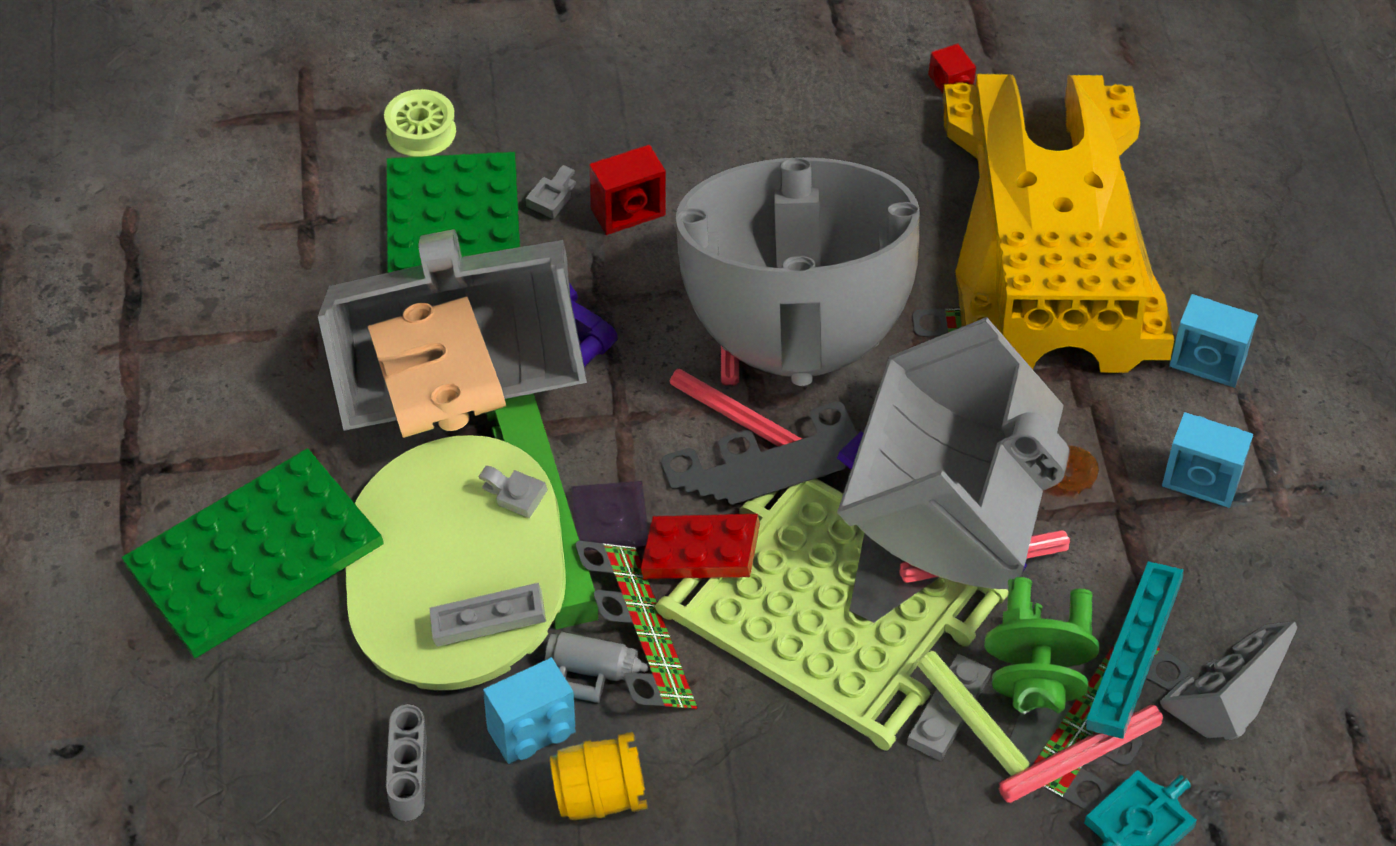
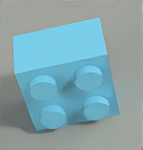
(1213, 340)
(1207, 459)
(530, 711)

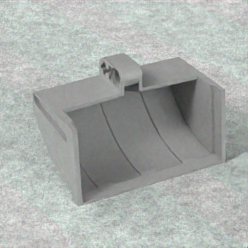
(514, 295)
(957, 457)

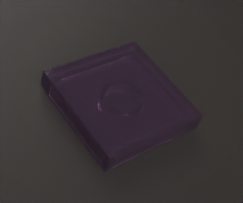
(611, 514)

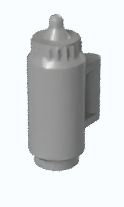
(592, 658)

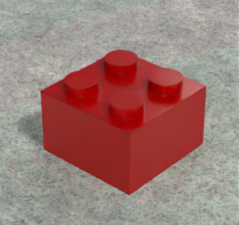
(627, 189)

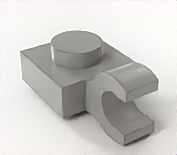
(552, 195)
(517, 493)

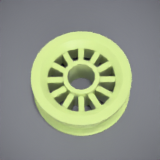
(420, 123)

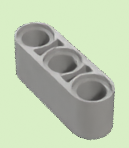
(406, 777)

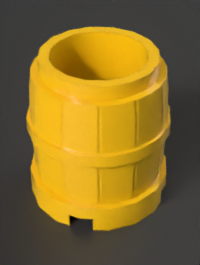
(598, 778)

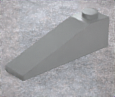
(1234, 687)

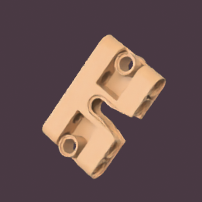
(436, 366)

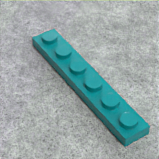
(1134, 650)

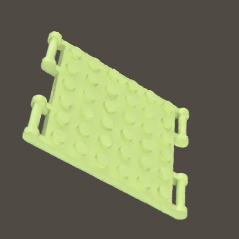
(797, 619)

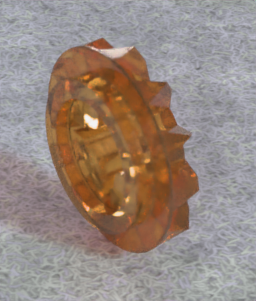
(1084, 474)

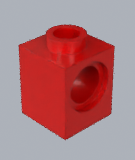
(951, 66)

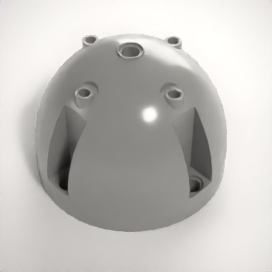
(798, 261)

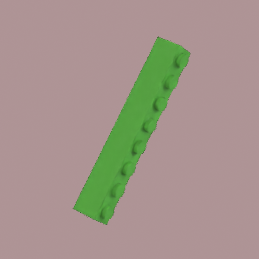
(523, 427)

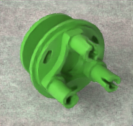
(1042, 650)

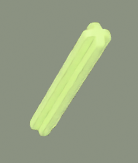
(973, 713)

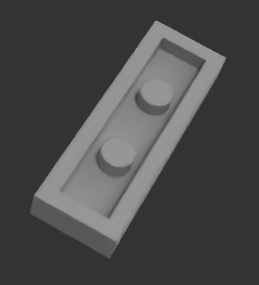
(487, 614)
(939, 720)

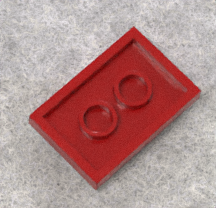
(700, 546)

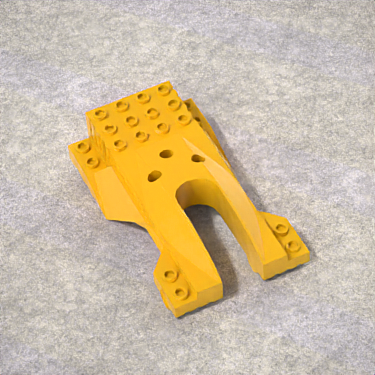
(1056, 232)

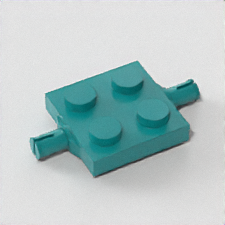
(1142, 814)

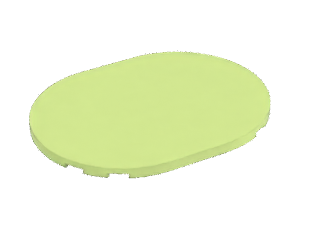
(447, 546)

